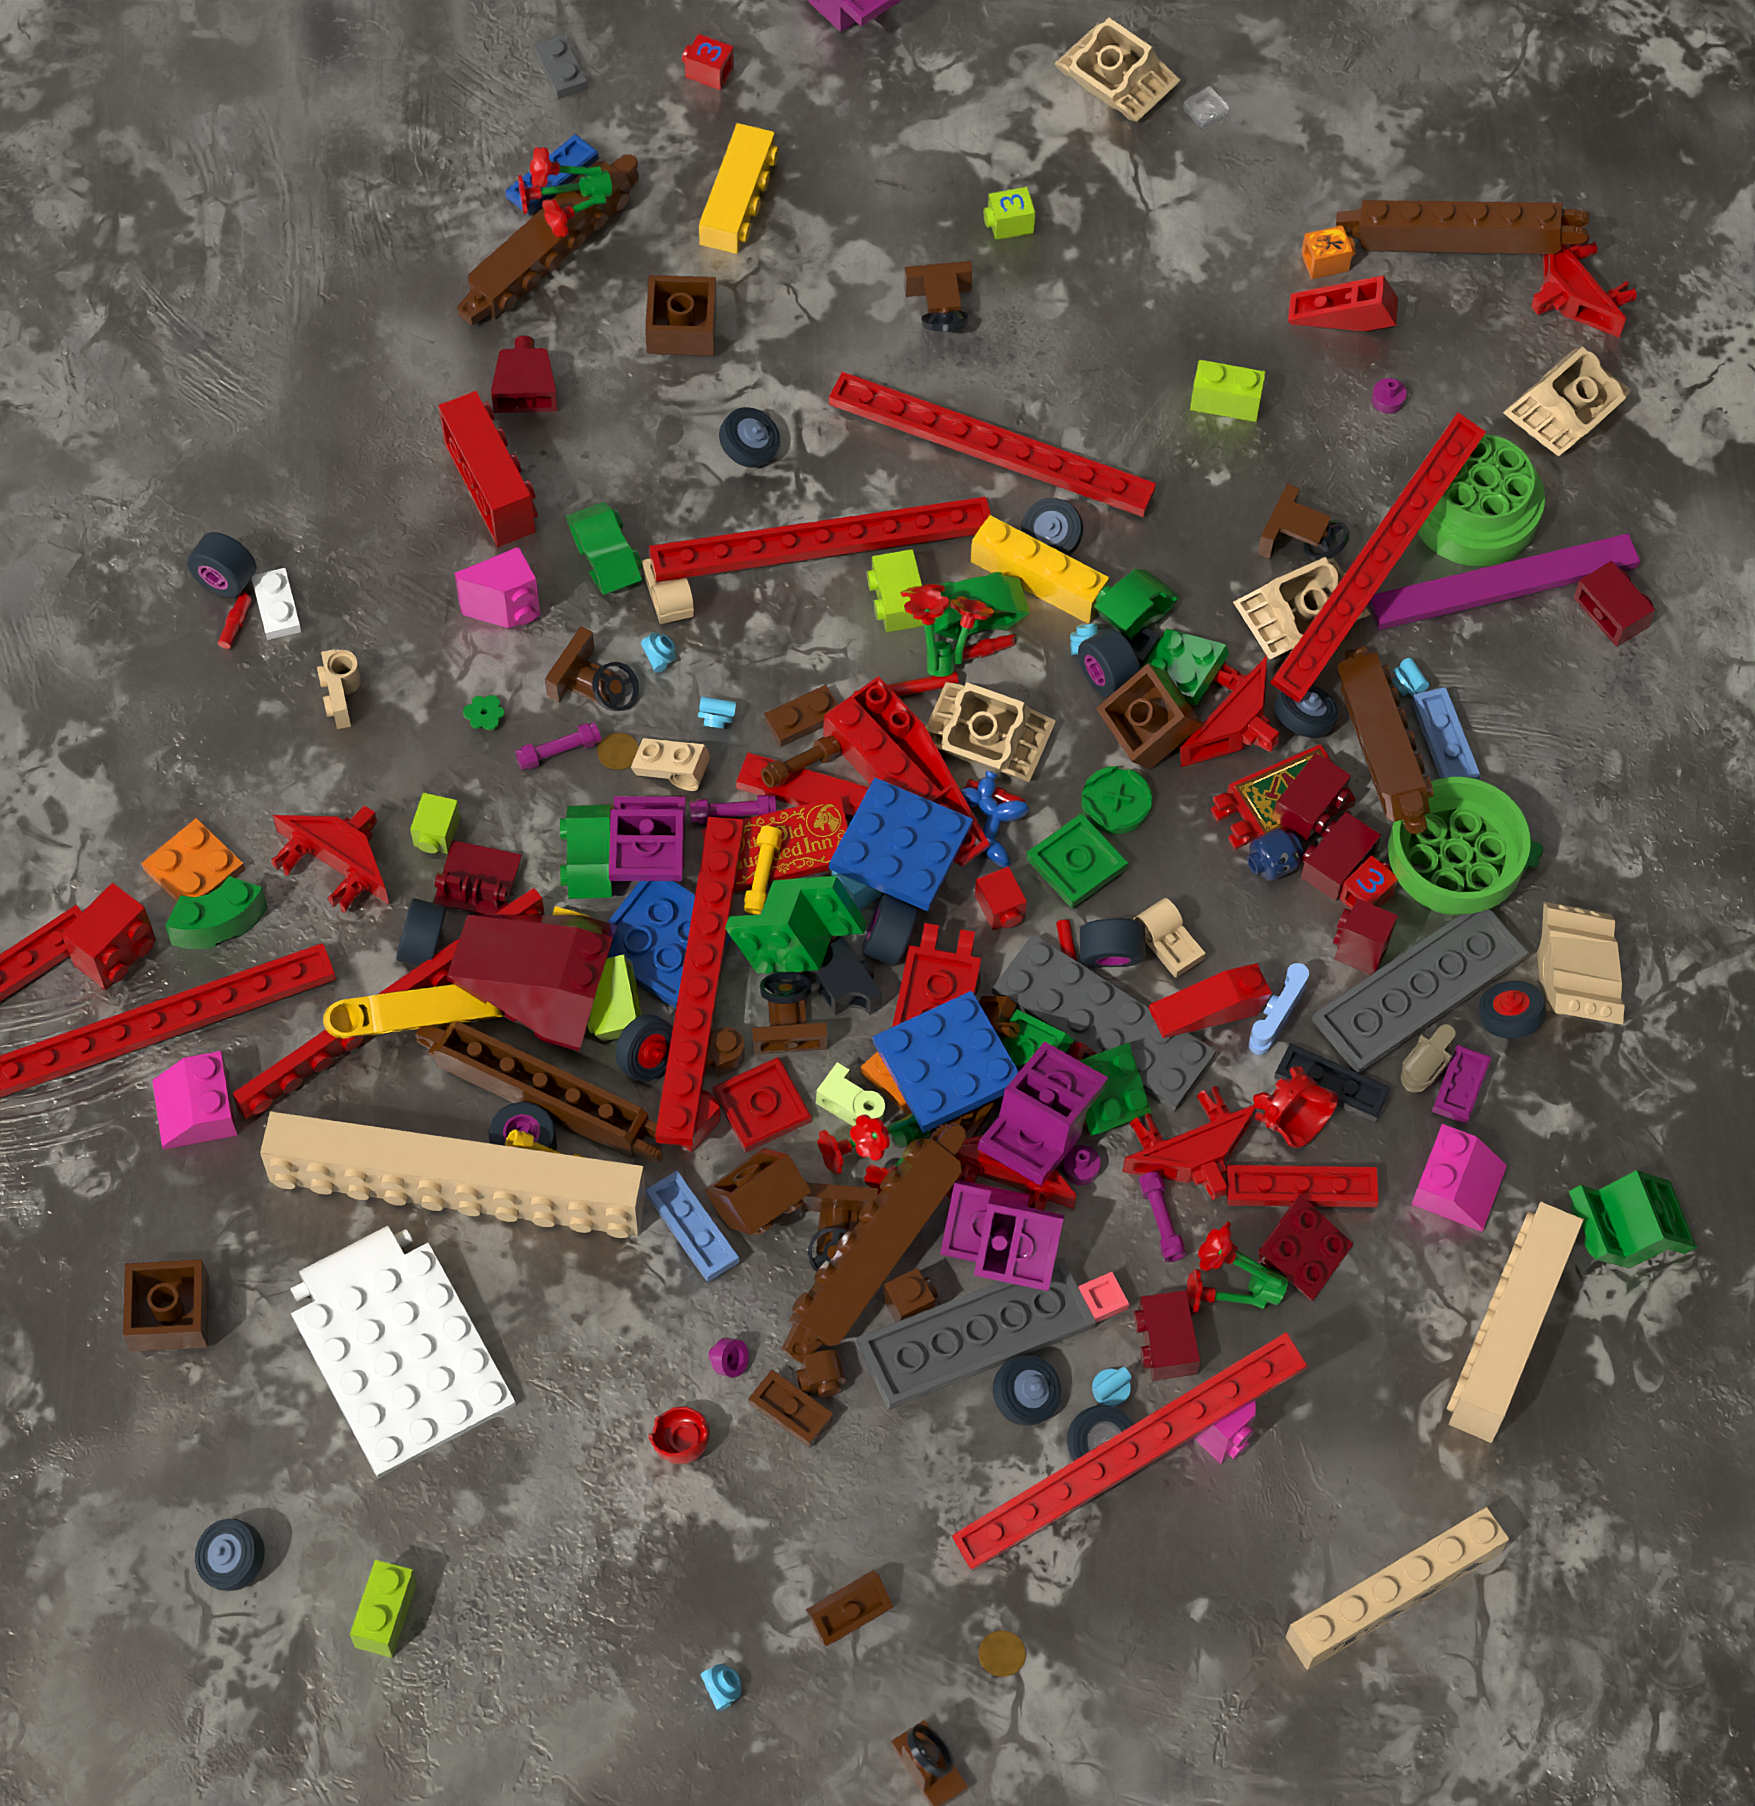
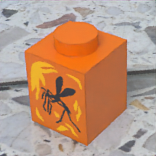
(1327, 252)

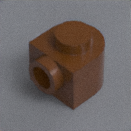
(725, 1051)
(821, 1373)

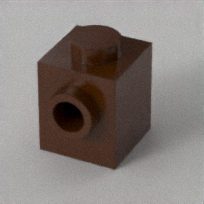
(909, 1295)

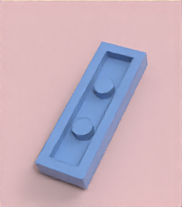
(1444, 734)
(692, 1226)

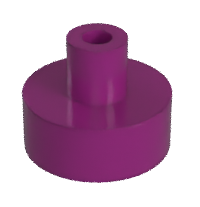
(1389, 395)
(1081, 1165)
(729, 1357)

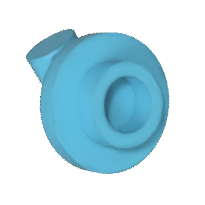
(1083, 632)
(659, 650)
(1409, 678)
(716, 711)
(1112, 1386)
(723, 1685)

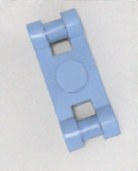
(1279, 1010)

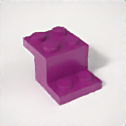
(847, 12)
(647, 838)
(1042, 1113)
(1002, 1235)

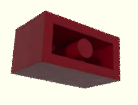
(1614, 603)
(1311, 797)
(1339, 854)
(1364, 936)
(1167, 1335)

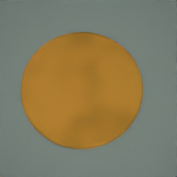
(617, 751)
(1002, 1653)

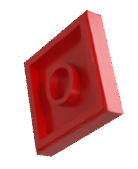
(762, 1104)

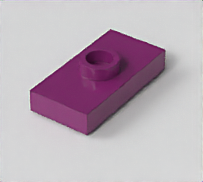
(1461, 1084)

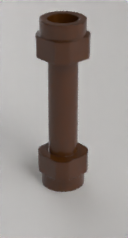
(777, 773)

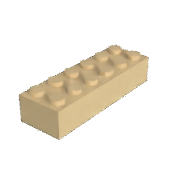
(1512, 1321)

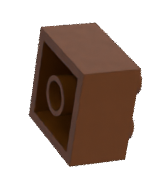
(681, 315)
(1149, 716)
(758, 1192)
(166, 1305)

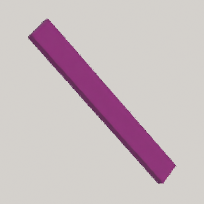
(1500, 582)

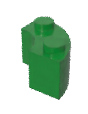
(601, 540)
(997, 591)
(1135, 602)
(587, 851)
(216, 916)

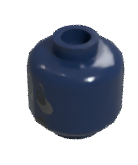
(1274, 854)

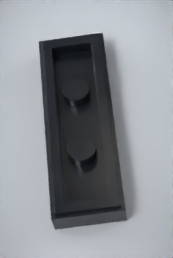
(1355, 1091)

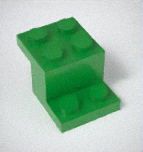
(796, 925)
(1632, 1219)

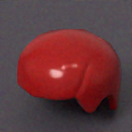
(680, 1435)

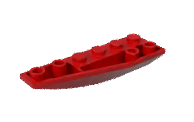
(893, 745)

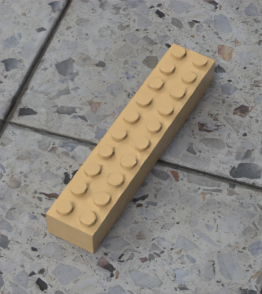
(454, 1174)

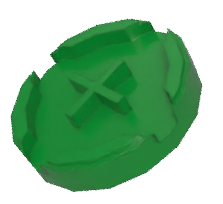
(1116, 800)

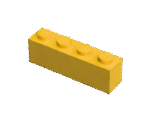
(738, 188)
(1039, 567)

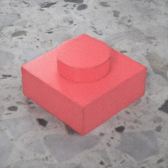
(1104, 1297)

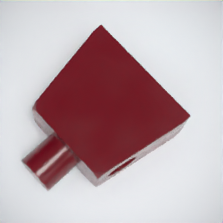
(523, 380)

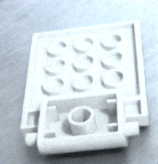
(397, 1348)

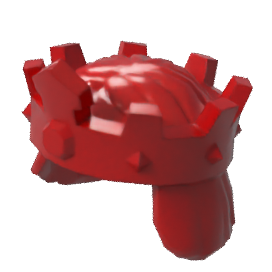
(1296, 1107)

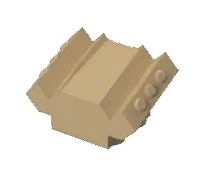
(1118, 69)
(1568, 401)
(1288, 605)
(989, 730)
(1580, 964)

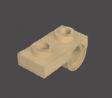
(670, 597)
(339, 684)
(677, 761)
(1169, 938)

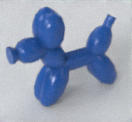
(995, 814)

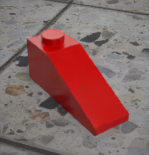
(1347, 306)
(1212, 1002)

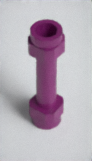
(586, 735)
(701, 810)
(1171, 1245)

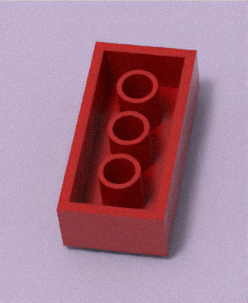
(488, 468)

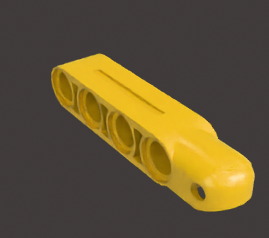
(405, 1011)

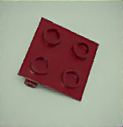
(476, 878)
(1304, 1248)

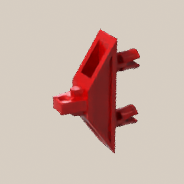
(1577, 294)
(1236, 721)
(338, 844)
(1195, 1154)
(977, 1163)

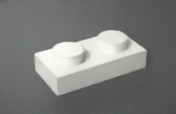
(276, 603)

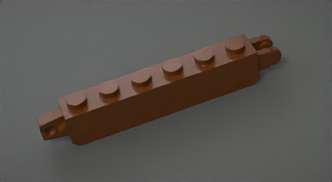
(1464, 226)
(536, 250)
(1384, 740)
(528, 1079)
(876, 1242)

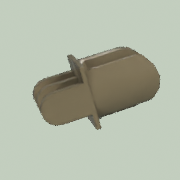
(1427, 1060)

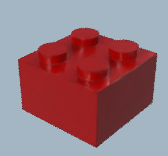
(109, 936)

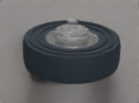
(1094, 1428)

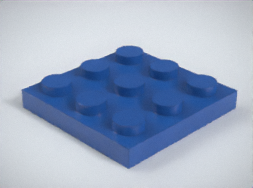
(901, 844)
(655, 935)
(946, 1061)

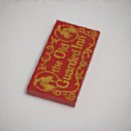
(807, 845)

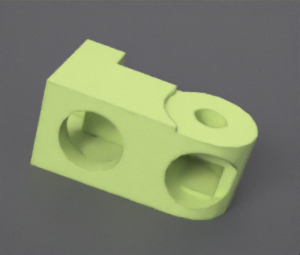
(847, 1099)

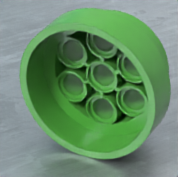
(1467, 530)
(1494, 827)

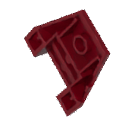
(535, 969)

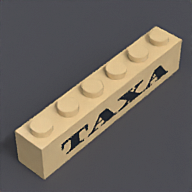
(1396, 1588)

